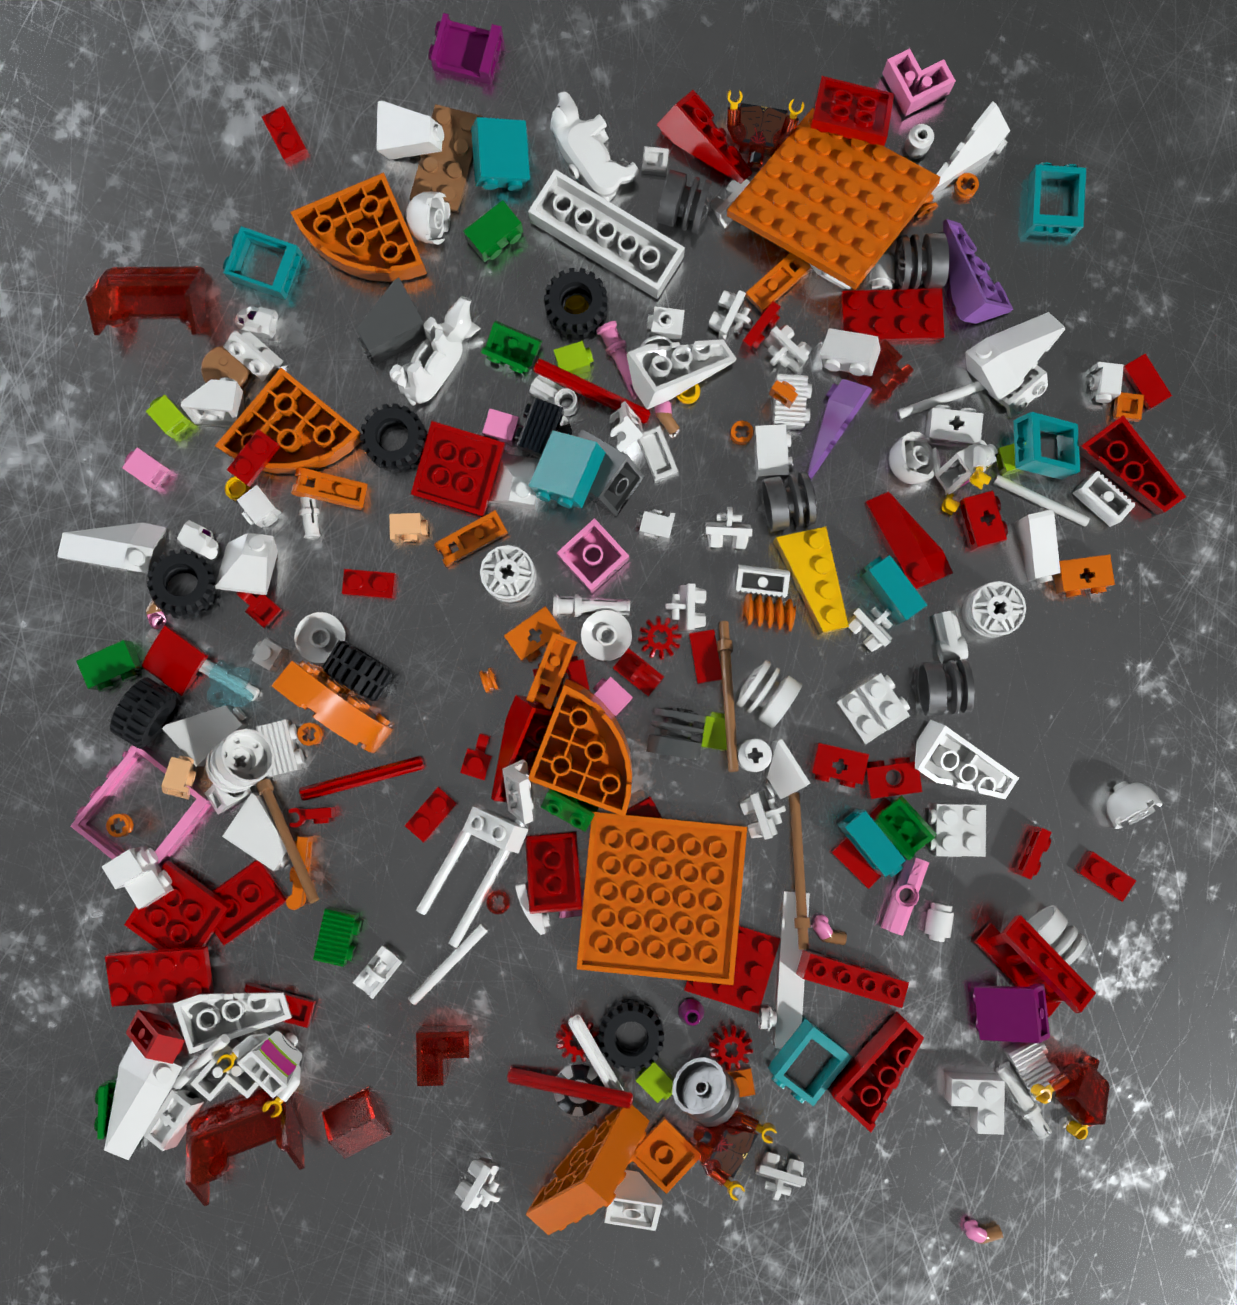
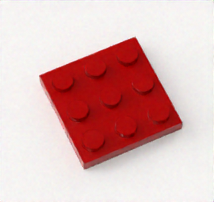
(852, 111)
(458, 468)
(182, 916)
(752, 971)

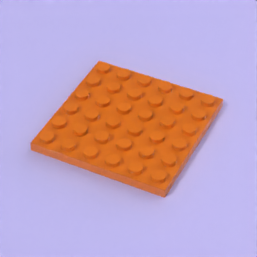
(833, 200)
(662, 898)

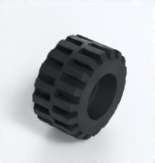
(576, 283)
(379, 423)
(174, 565)
(358, 671)
(143, 712)
(638, 1056)

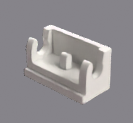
(629, 427)
(172, 1119)

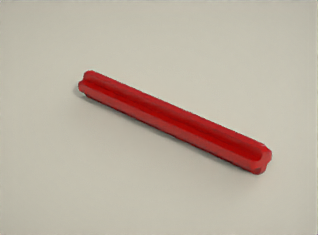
(587, 388)
(361, 778)
(570, 1087)

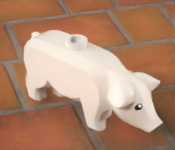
(585, 151)
(436, 355)

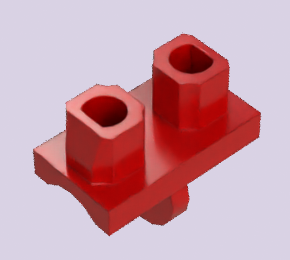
(638, 672)

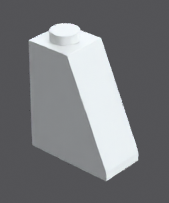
(406, 132)
(1039, 545)
(204, 731)
(257, 834)

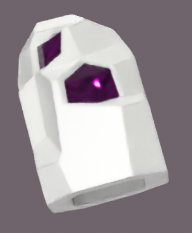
(259, 321)
(199, 540)

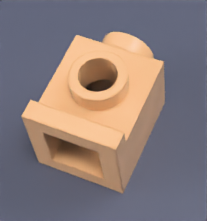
(407, 526)
(178, 777)

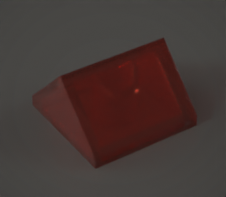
(355, 1123)

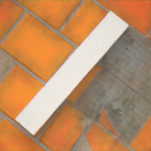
(789, 985)

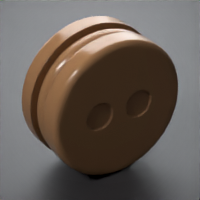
(220, 364)

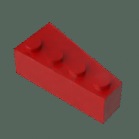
(1132, 465)
(876, 1071)

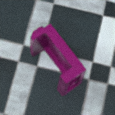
(466, 50)
(1011, 1013)

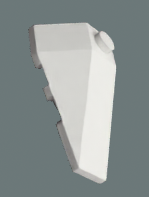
(980, 144)
(1008, 356)
(667, 371)
(116, 547)
(209, 1016)
(137, 1097)

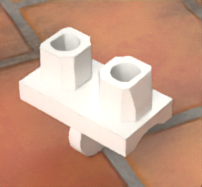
(719, 206)
(732, 303)
(785, 350)
(739, 531)
(684, 607)
(878, 635)
(765, 826)
(378, 971)
(792, 1176)
(483, 1187)

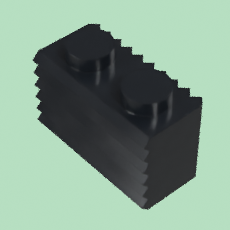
(540, 421)

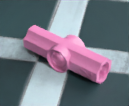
(900, 911)

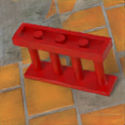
(1031, 960)

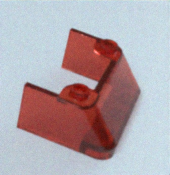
(148, 293)
(232, 1129)

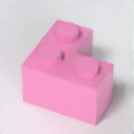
(916, 87)

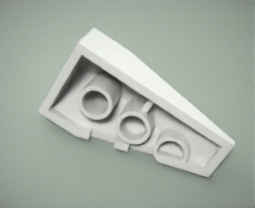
(956, 762)

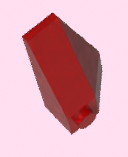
(693, 130)
(908, 542)
(521, 738)

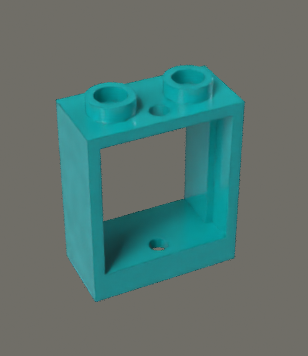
(1055, 223)
(286, 271)
(1029, 457)
(872, 843)
(792, 1050)

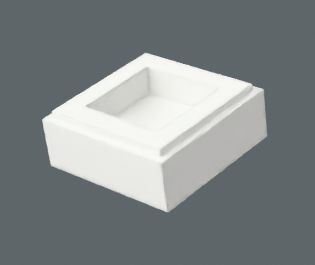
(655, 161)

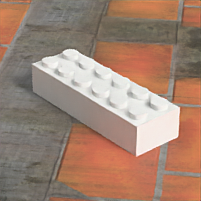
(606, 234)

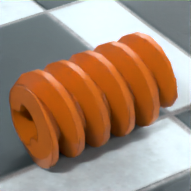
(768, 611)

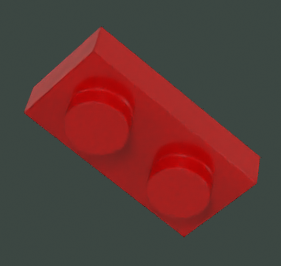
(284, 134)
(755, 336)
(253, 457)
(368, 584)
(431, 814)
(1030, 860)
(1106, 876)

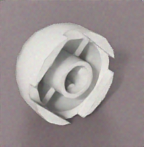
(428, 217)
(914, 459)
(1131, 803)

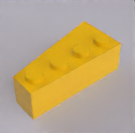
(814, 576)

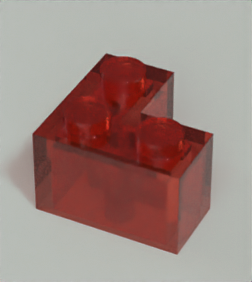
(437, 1045)

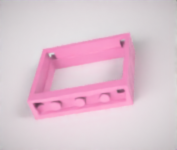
(103, 793)

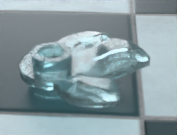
(232, 684)

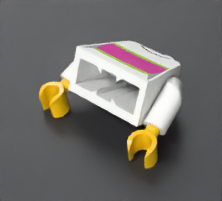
(963, 468)
(271, 1063)

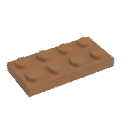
(449, 169)

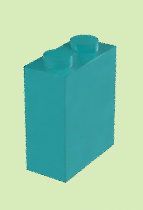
(500, 153)
(566, 469)
(893, 589)

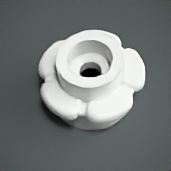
(767, 1018)

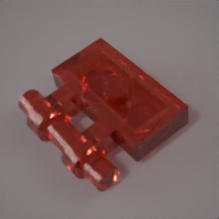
(885, 363)

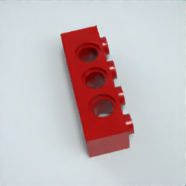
(852, 978)

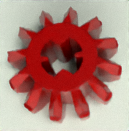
(660, 628)
(739, 1041)
(572, 1046)

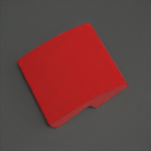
(174, 660)

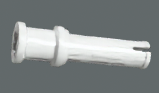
(577, 605)

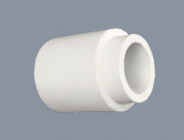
(919, 141)
(883, 273)
(939, 922)

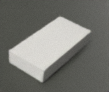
(657, 454)

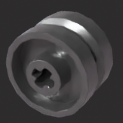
(705, 1092)

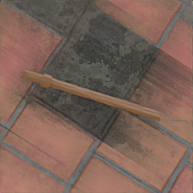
(725, 648)
(265, 789)
(802, 922)

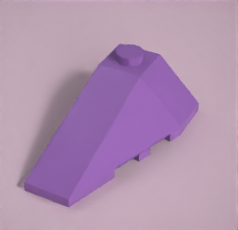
(971, 286)
(838, 413)

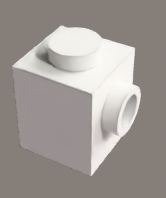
(666, 323)
(258, 507)

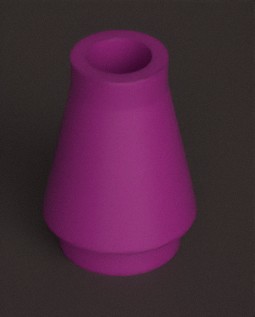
(691, 1006)

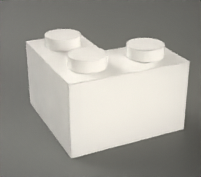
(140, 875)
(213, 1080)
(983, 1095)

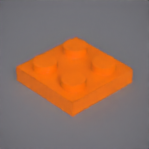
(665, 1155)

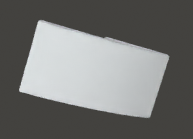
(538, 920)

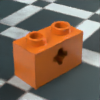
(1098, 572)
(520, 635)

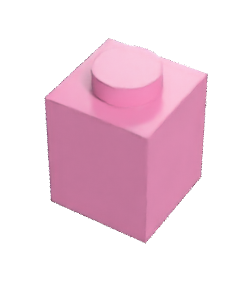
(501, 426)
(145, 468)
(612, 695)

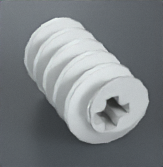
(760, 762)

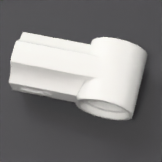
(553, 393)
(950, 642)

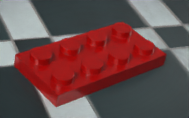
(894, 314)
(158, 975)

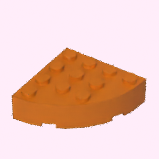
(362, 232)
(298, 421)
(332, 705)
(585, 752)
(590, 1171)

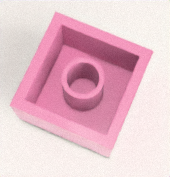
(593, 555)

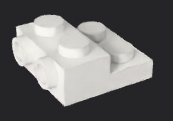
(873, 707)
(958, 830)

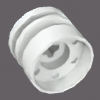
(513, 588)
(979, 608)
(769, 694)
(249, 751)
(1064, 940)

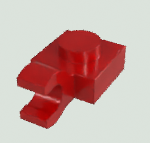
(260, 608)
(477, 761)
(319, 815)

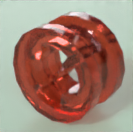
(490, 902)

